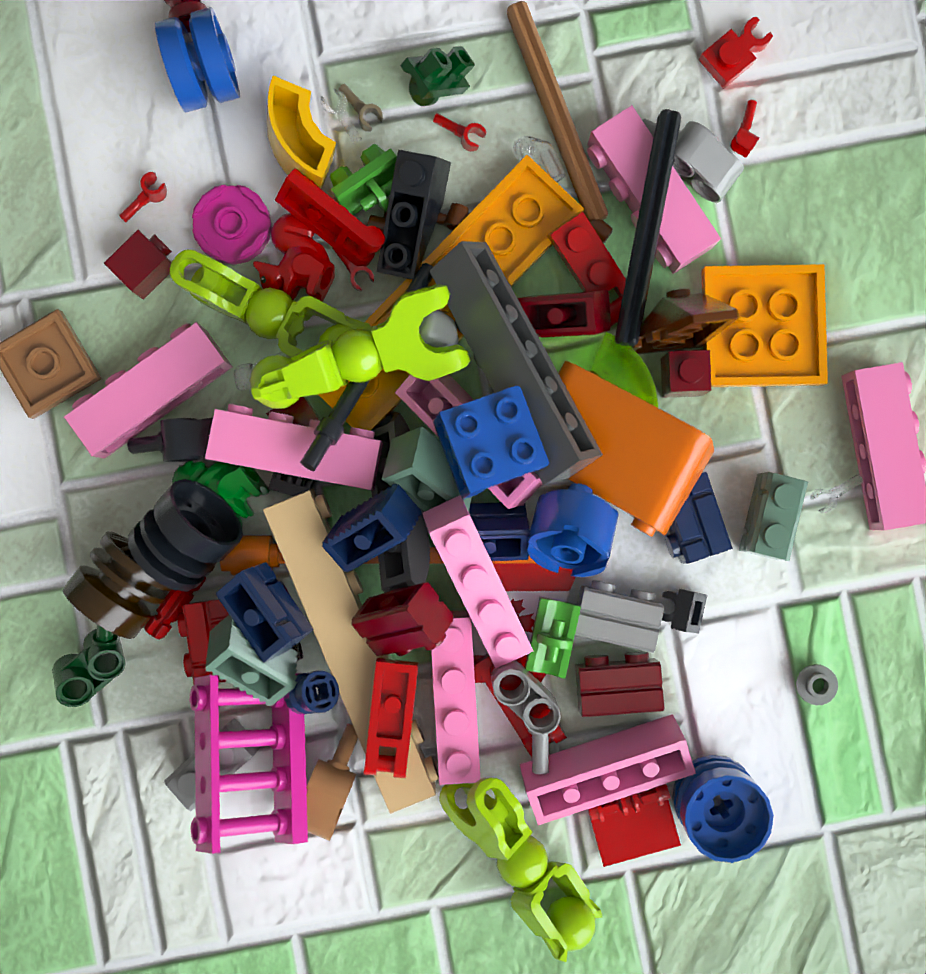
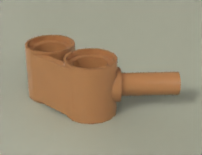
(330, 787)

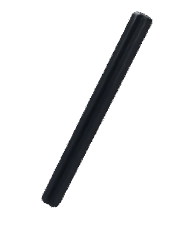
(648, 228)

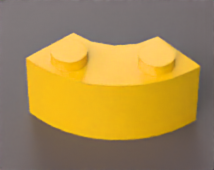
(293, 133)

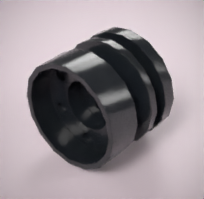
(185, 535)

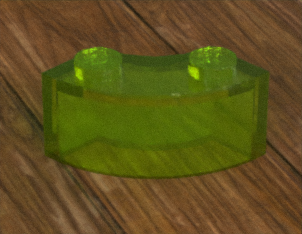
(623, 368)

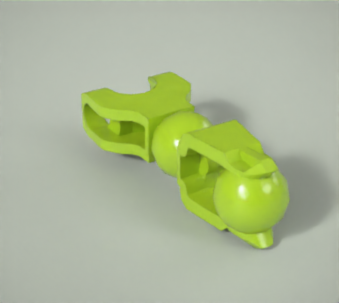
(266, 311)
(361, 355)
(523, 862)

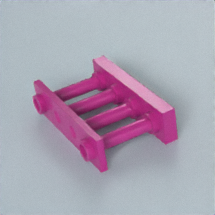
(285, 778)

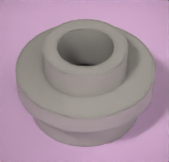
(808, 676)

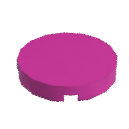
(231, 224)

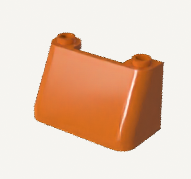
(647, 453)

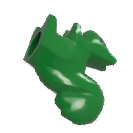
(228, 480)

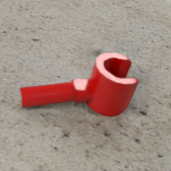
(461, 131)
(744, 140)
(145, 196)
(354, 270)

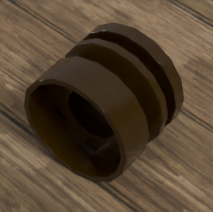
(114, 592)

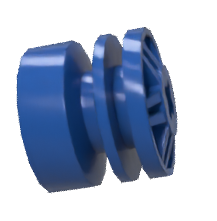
(735, 826)

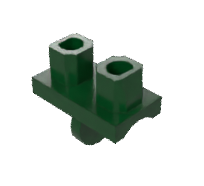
(438, 74)

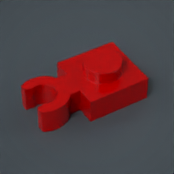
(733, 54)

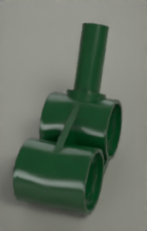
(88, 668)

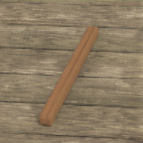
(556, 111)

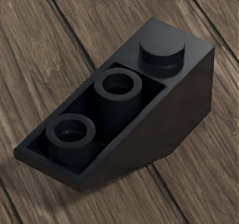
(412, 212)

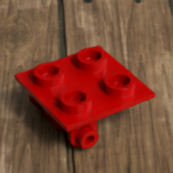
(634, 826)

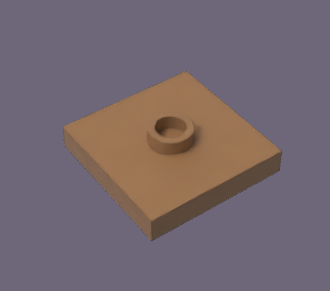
(46, 364)

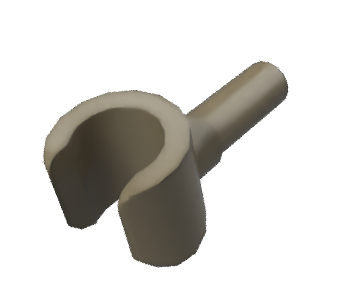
(361, 108)

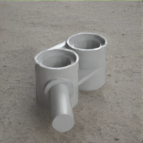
(702, 153)
(521, 701)

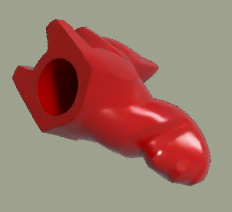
(304, 262)

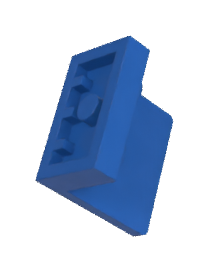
(490, 441)

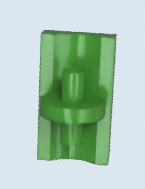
(369, 184)
(552, 637)

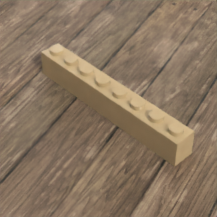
(330, 604)

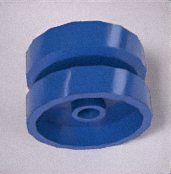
(197, 60)

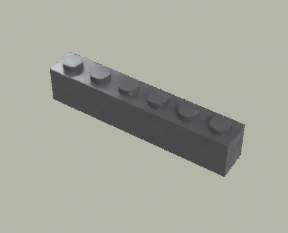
(514, 356)

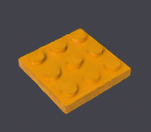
(778, 328)

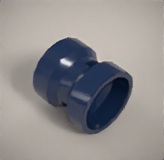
(304, 696)

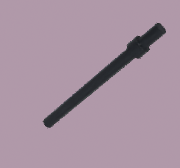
(330, 428)

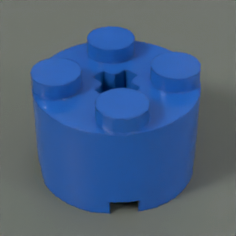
(572, 531)

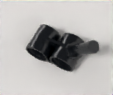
(177, 441)

